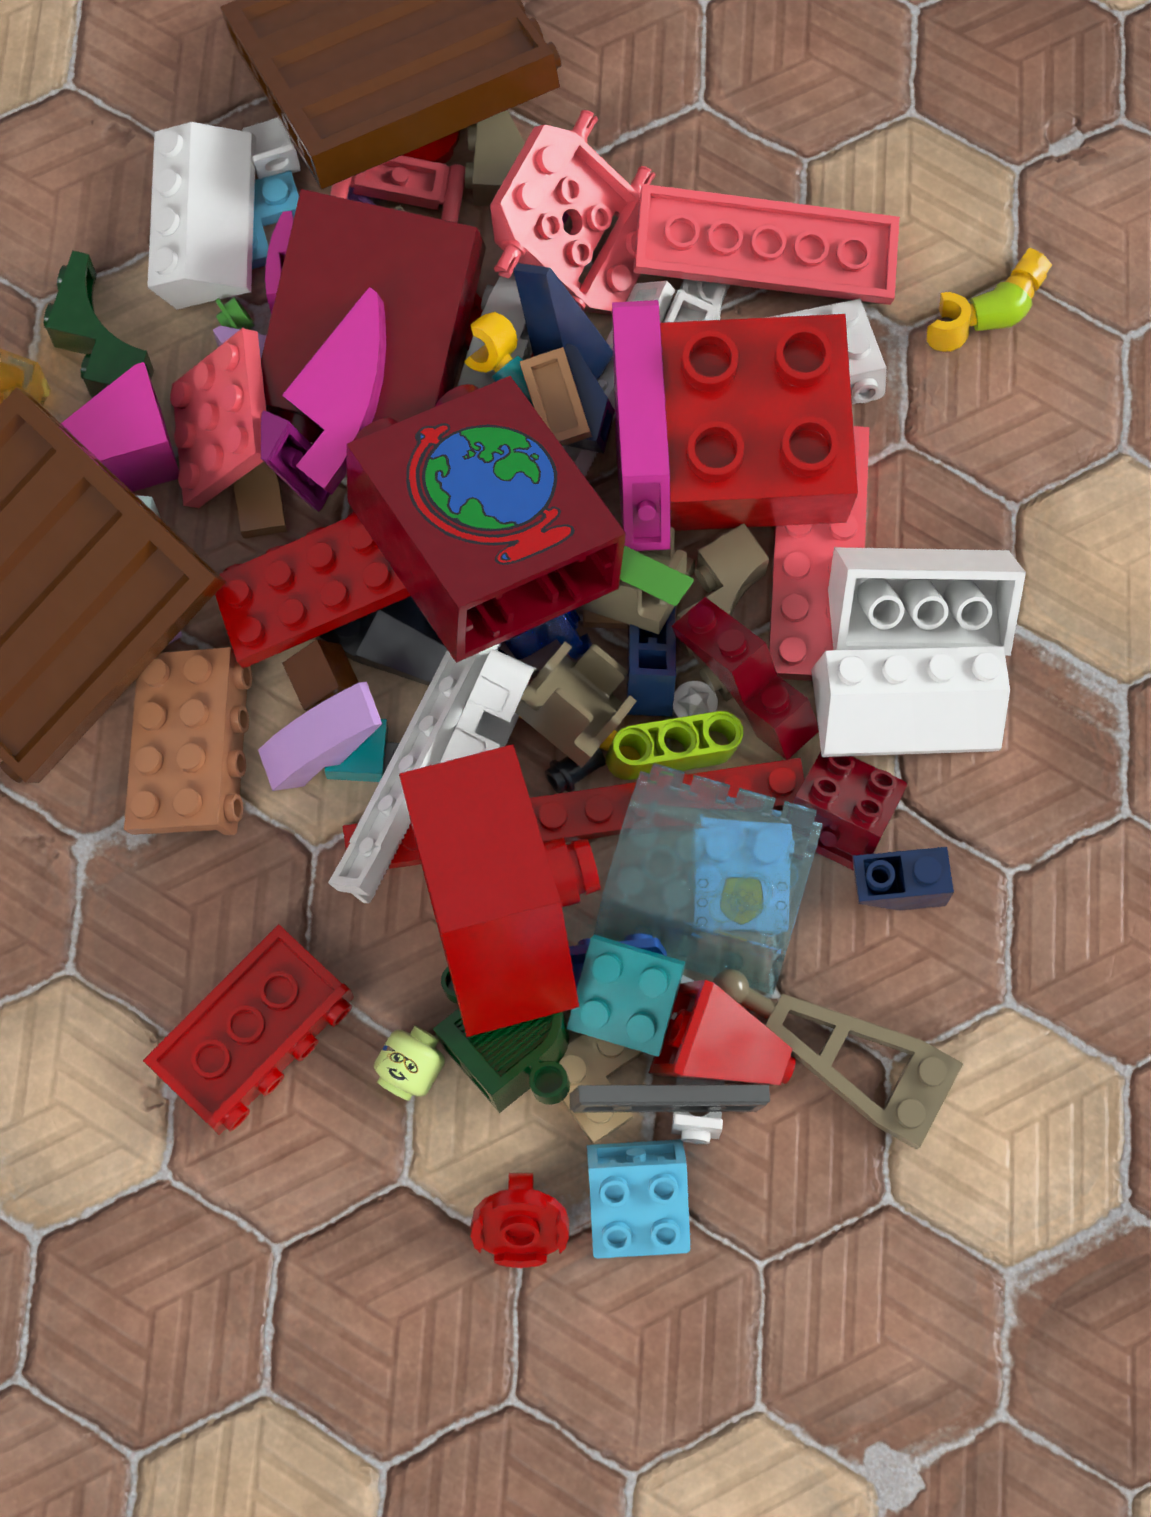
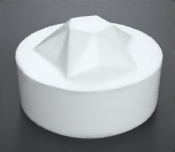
(694, 699)

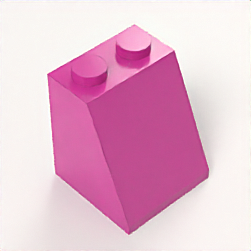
(127, 431)

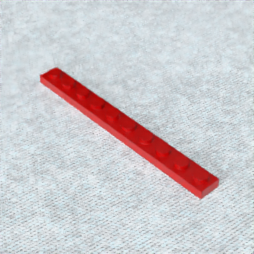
(603, 809)

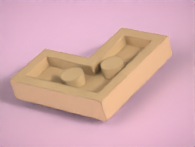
(591, 1063)

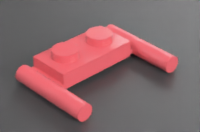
(411, 183)

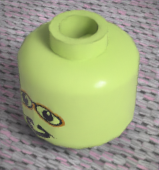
(409, 1063)

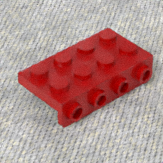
(305, 590)
(250, 1030)

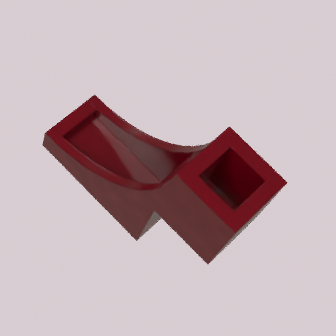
(745, 667)

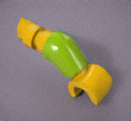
(991, 310)

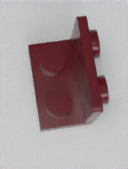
(851, 803)

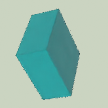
(366, 761)

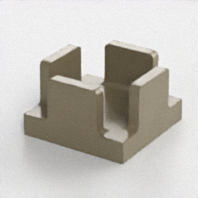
(636, 606)
(576, 702)

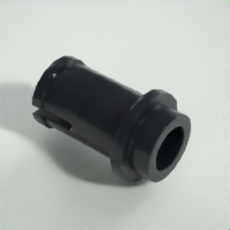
(566, 773)

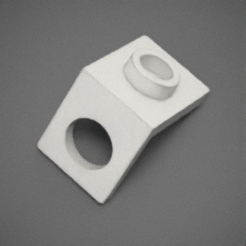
(273, 149)
(694, 1128)

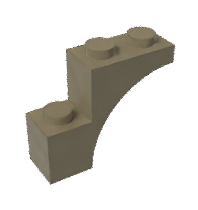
(728, 569)

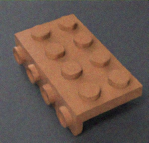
(188, 744)

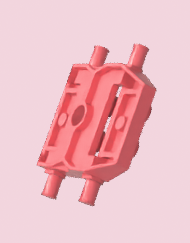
(562, 175)

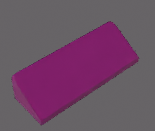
(282, 450)

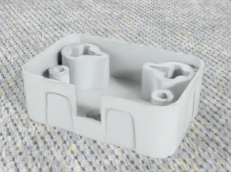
(491, 707)

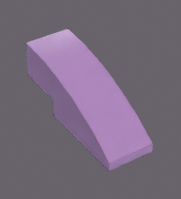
(320, 738)

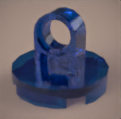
(560, 628)

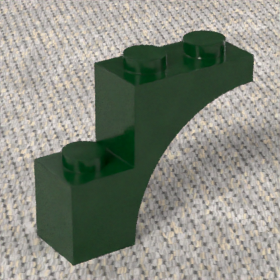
(77, 329)

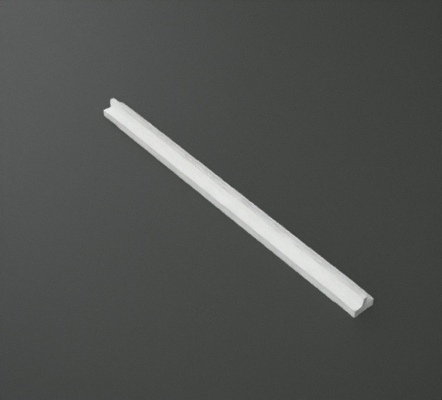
(440, 710)

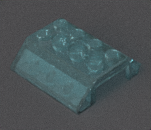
(709, 874)

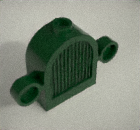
(510, 1058)

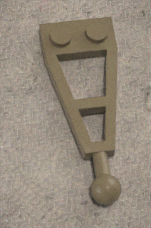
(918, 1090)

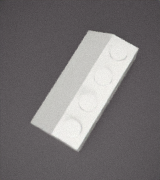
(201, 214)
(923, 598)
(911, 700)

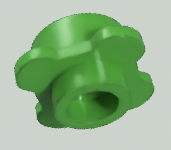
(233, 315)

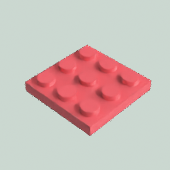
(219, 418)

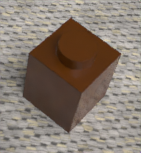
(319, 672)

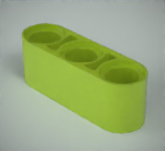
(690, 731)

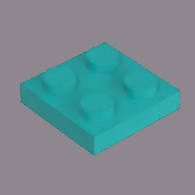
(626, 995)

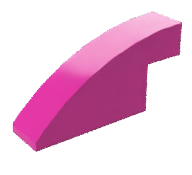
(342, 388)

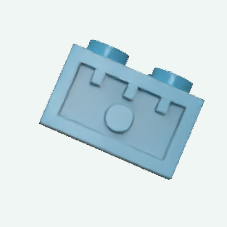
(638, 1198)

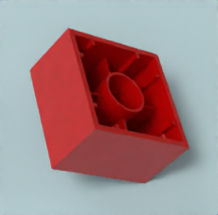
(497, 888)

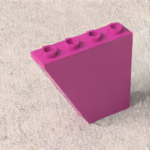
(641, 425)

